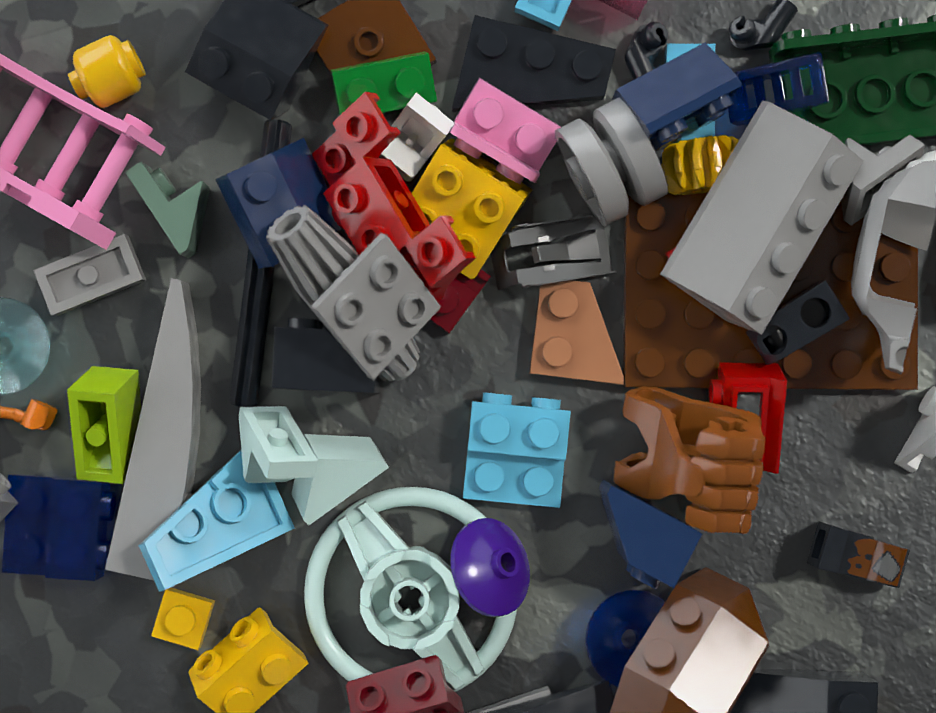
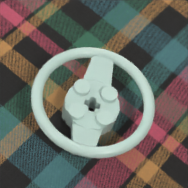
(386, 568)

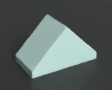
(341, 470)

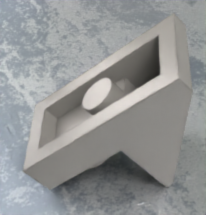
(874, 172)

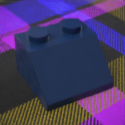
(268, 189)
(648, 538)

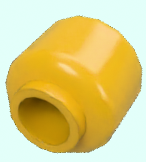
(106, 71)

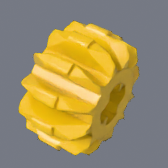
(696, 163)

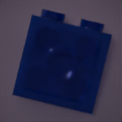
(58, 527)

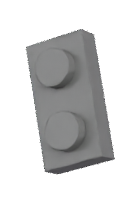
(89, 275)

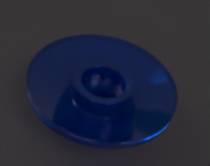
(609, 621)

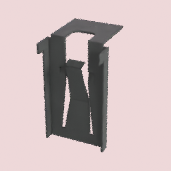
(580, 248)

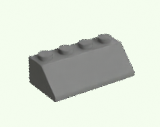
(762, 217)

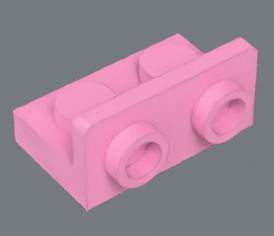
(504, 131)

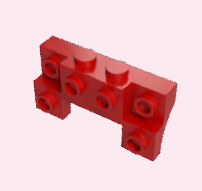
(374, 199)

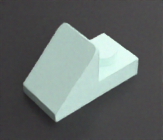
(273, 446)

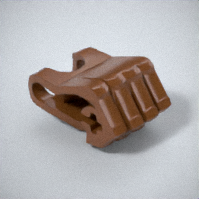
(696, 452)

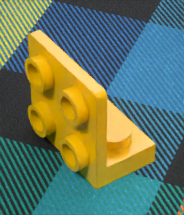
(475, 198)

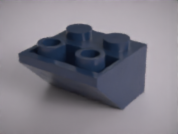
(679, 92)

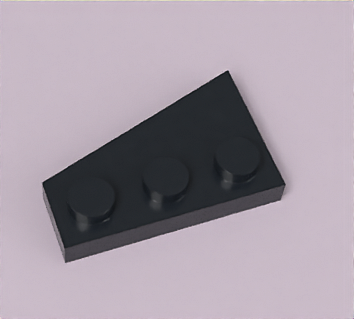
(533, 65)

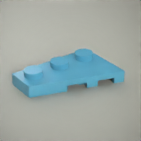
(214, 526)

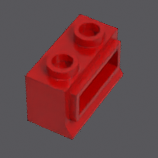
(756, 378)

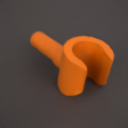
(37, 415)

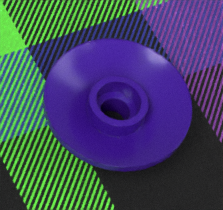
(490, 567)

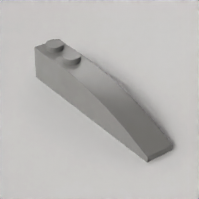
(166, 436)

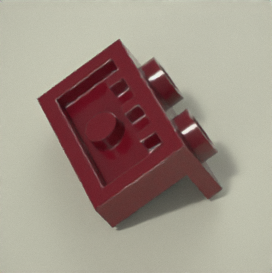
(405, 689)

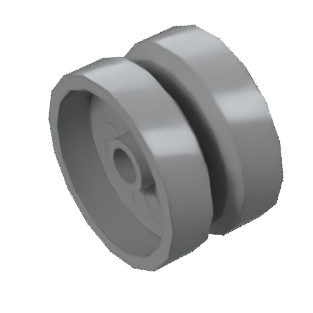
(611, 161)

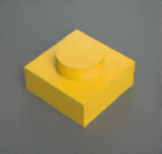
(183, 618)

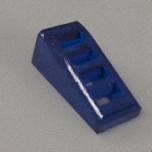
(741, 114)

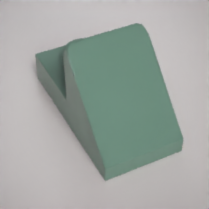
(178, 217)

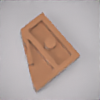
(572, 336)

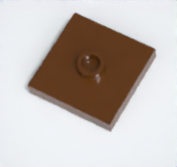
(368, 33)

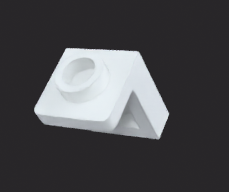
(421, 132)

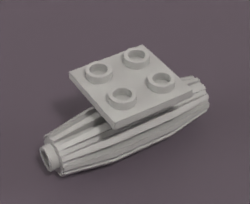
(364, 300)

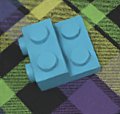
(516, 451)

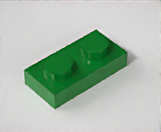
(392, 79)

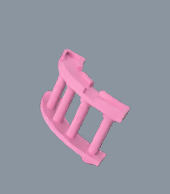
(47, 194)

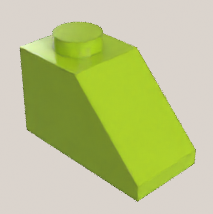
(104, 422)

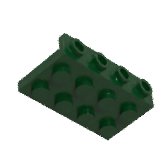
(875, 79)

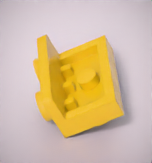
(246, 666)

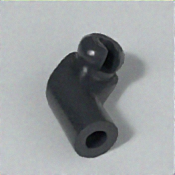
(762, 32)
(645, 48)

